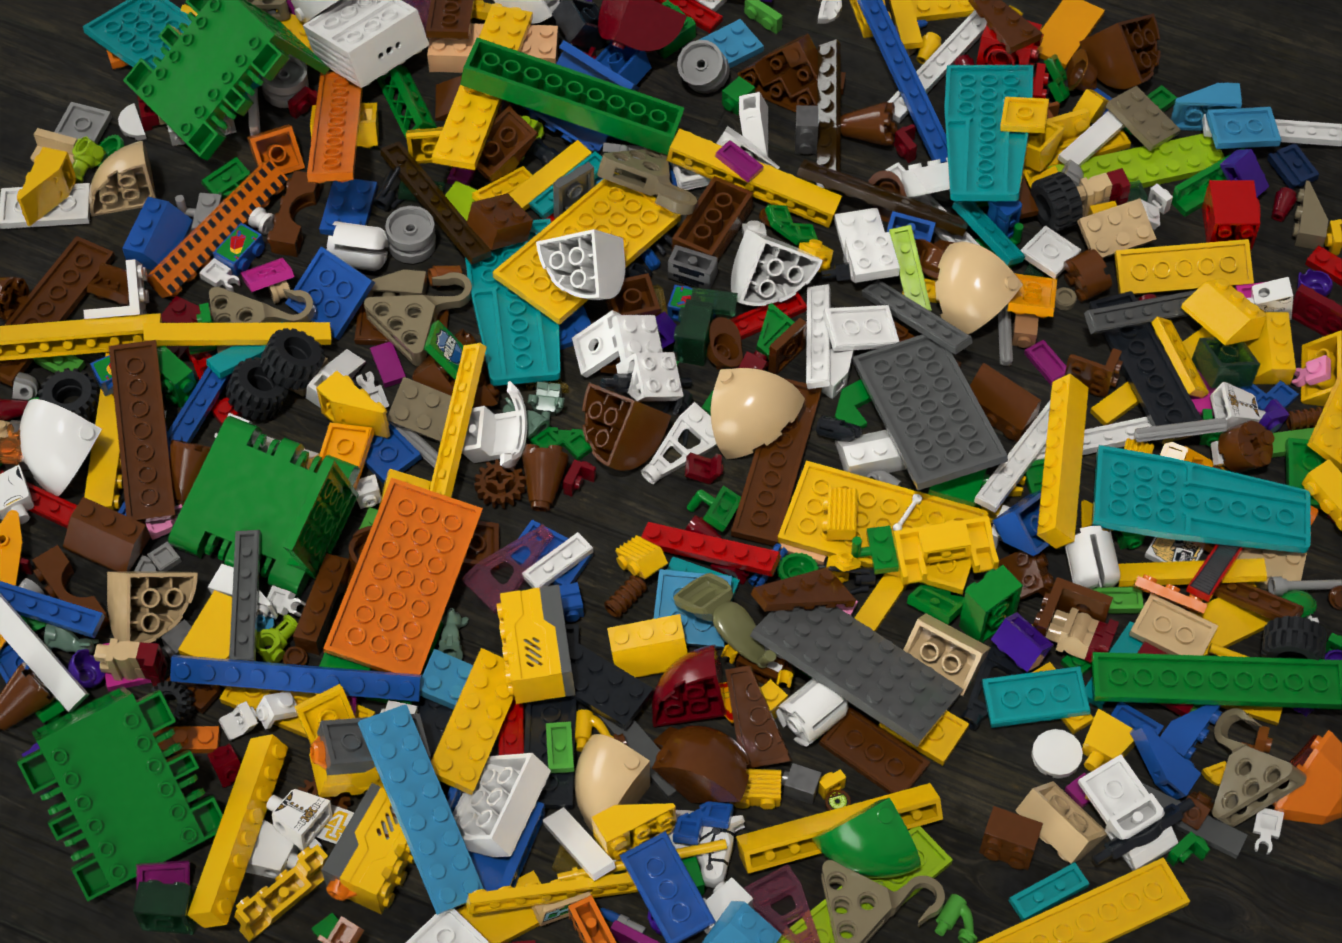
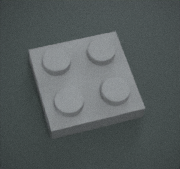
(84, 121)

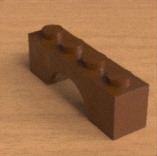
(287, 235)
(56, 572)
(315, 618)

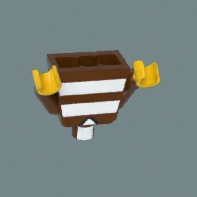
(778, 670)

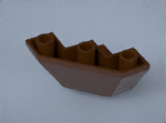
(787, 74)
(434, 376)

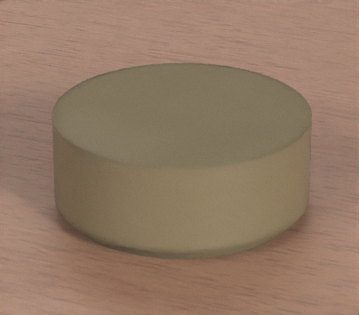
(1065, 298)

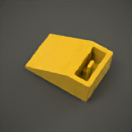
(46, 184)
(350, 405)
(628, 826)

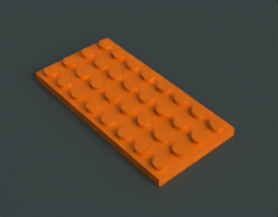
(403, 579)

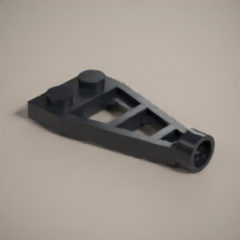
(977, 710)

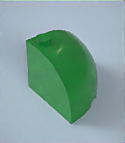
(871, 842)

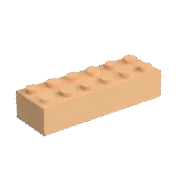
(452, 54)

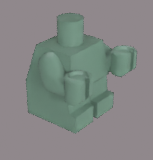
(547, 399)

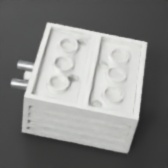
(366, 37)

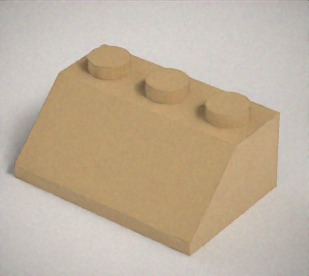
(946, 650)
(1063, 820)

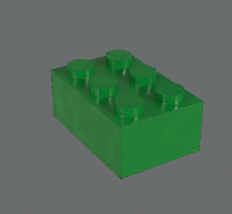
(989, 603)

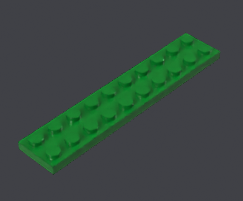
(1217, 680)

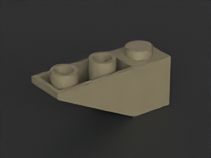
(1312, 220)
(400, 284)

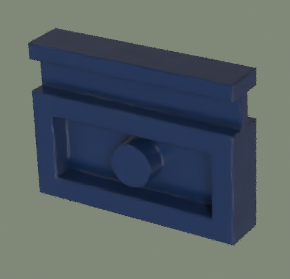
(1293, 166)

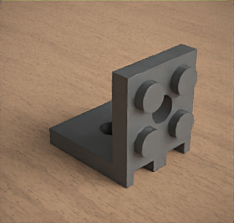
(572, 187)

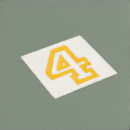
(336, 825)

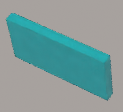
(1035, 696)

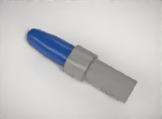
(613, 916)

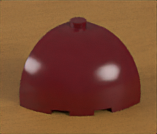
(639, 24)
(690, 689)

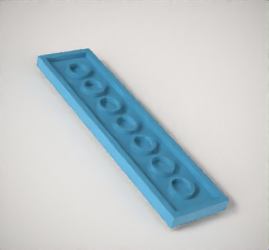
(421, 808)

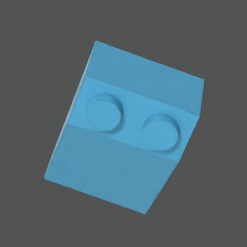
(1191, 108)
(741, 925)

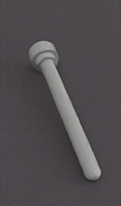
(1279, 586)

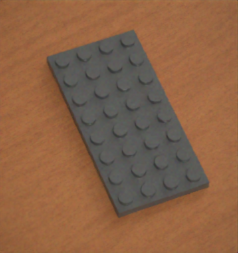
(929, 411)
(860, 667)

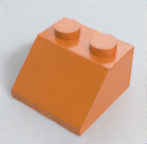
(278, 146)

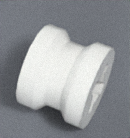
(261, 220)

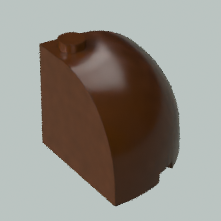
(1125, 52)
(621, 429)
(704, 765)

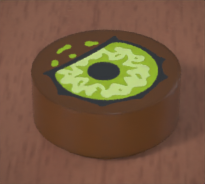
(837, 799)

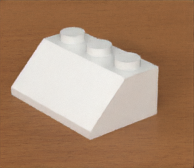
(927, 179)
(869, 454)

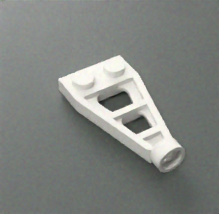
(699, 424)

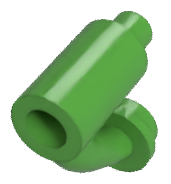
(949, 915)

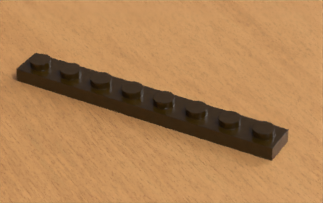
(829, 105)
(879, 196)
(436, 203)

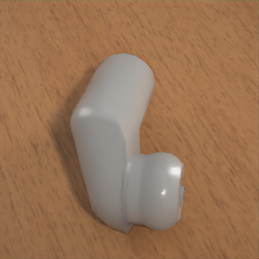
(884, 476)

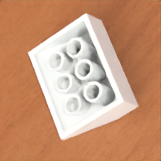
(501, 803)

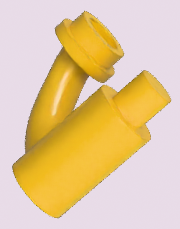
(583, 729)

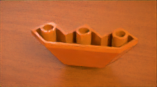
(1321, 795)

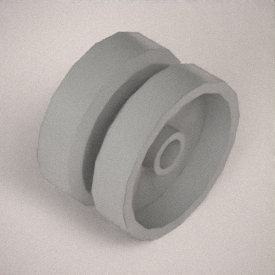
(703, 66)
(286, 83)
(411, 234)

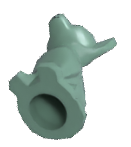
(535, 422)
(450, 635)
(66, 640)

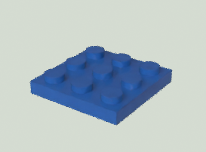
(335, 289)

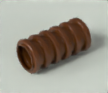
(1303, 419)
(625, 596)

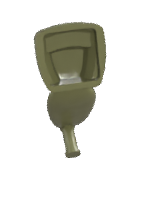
(710, 600)

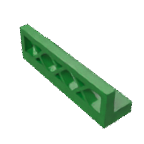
(409, 96)
(1190, 193)

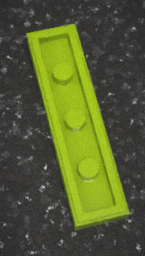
(910, 267)

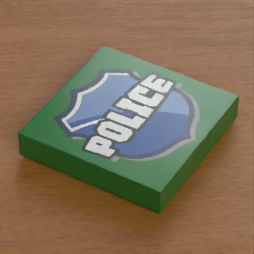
(444, 348)

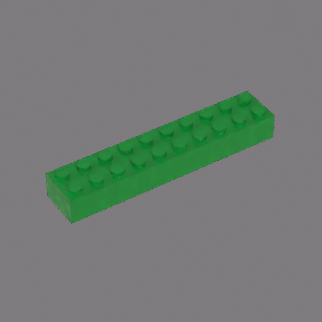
(571, 96)

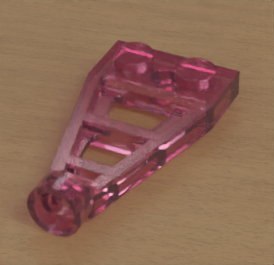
(486, 586)
(774, 888)

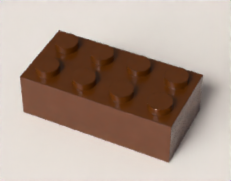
(715, 218)

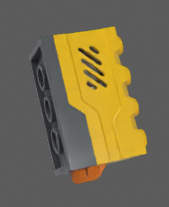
(535, 644)
(343, 759)
(369, 855)

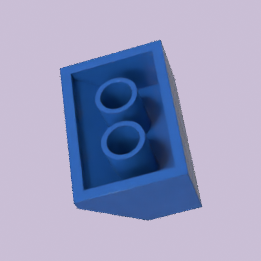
(627, 63)
(156, 232)
(1020, 524)

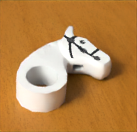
(714, 864)

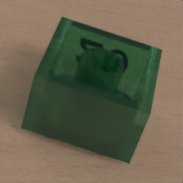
(693, 332)
(1223, 363)
(164, 907)

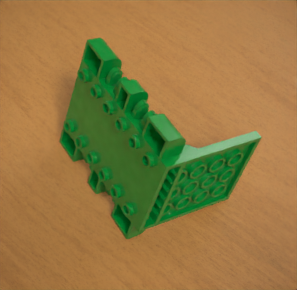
(214, 67)
(269, 492)
(119, 787)

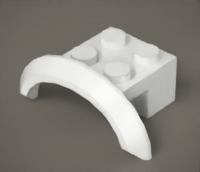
(497, 435)

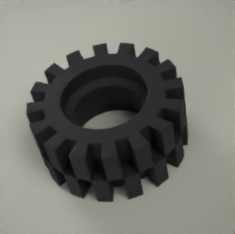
(183, 700)

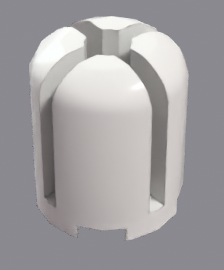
(359, 245)
(1093, 558)
(811, 711)

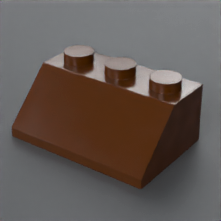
(1004, 402)
(105, 536)

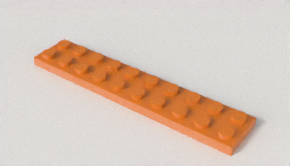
(335, 130)

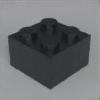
(579, 23)

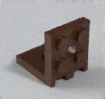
(1068, 595)

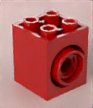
(994, 53)
(1231, 211)

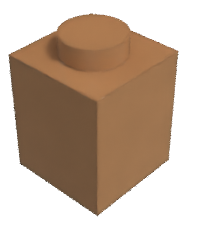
(1025, 330)

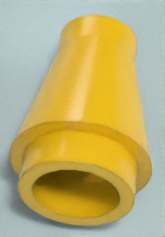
(931, 43)

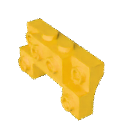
(945, 542)
(290, 887)

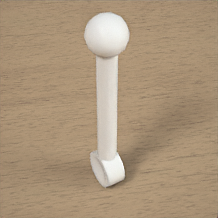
(916, 499)

